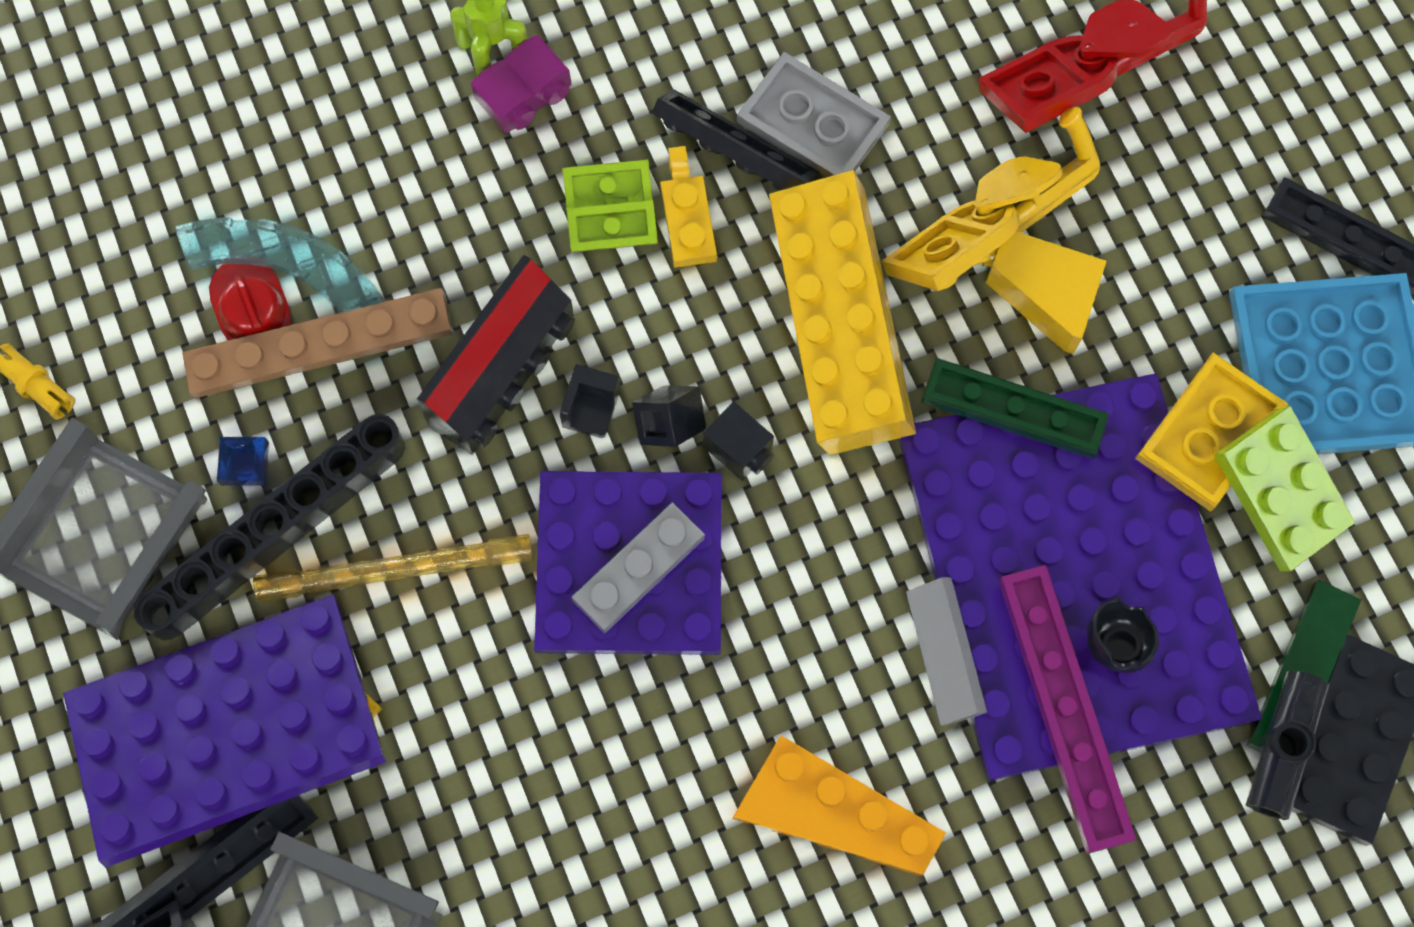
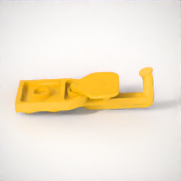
(980, 226)

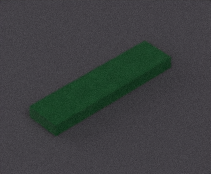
(1015, 408)
(1311, 649)

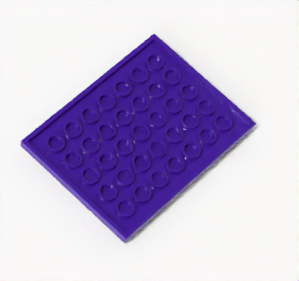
(1104, 533)

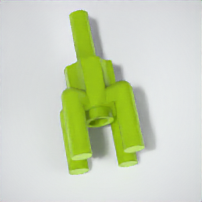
(483, 25)

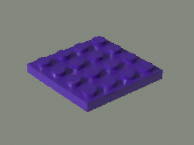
(587, 523)

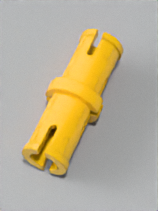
(34, 382)

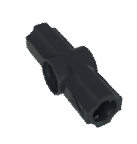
(1277, 772)

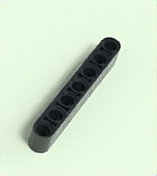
(262, 548)

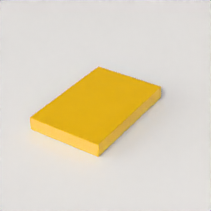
(1205, 419)

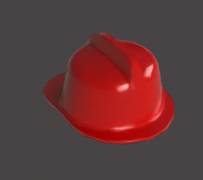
(248, 300)

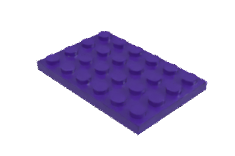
(221, 730)

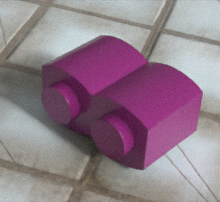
(522, 84)

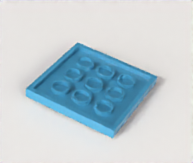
(1335, 356)

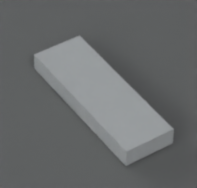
(946, 651)

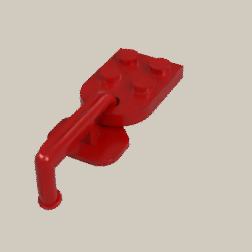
(1086, 65)

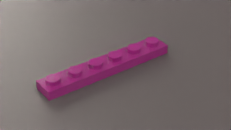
(1066, 710)

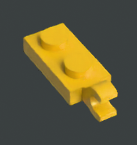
(687, 213)

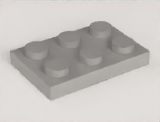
(812, 118)

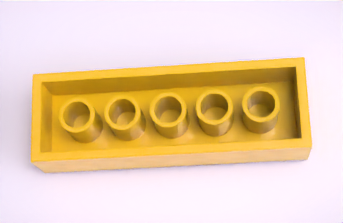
(841, 314)

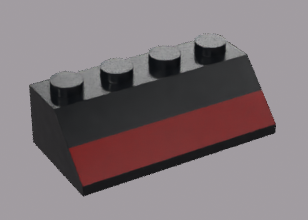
(497, 357)

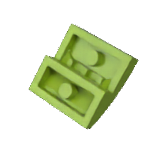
(609, 206)

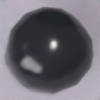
(1122, 637)

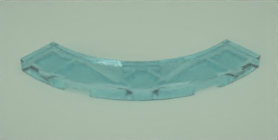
(279, 248)

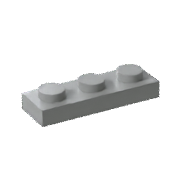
(638, 567)

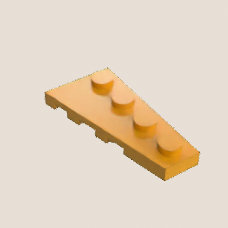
(825, 806)

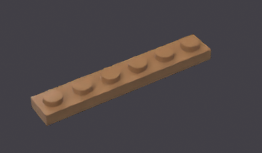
(317, 343)

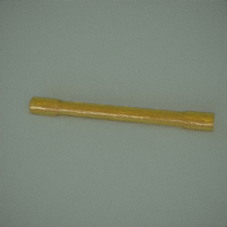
(295, 583)

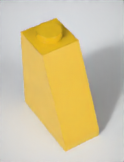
(1047, 285)

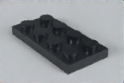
(1358, 742)

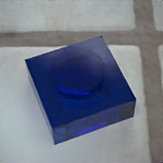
(243, 461)

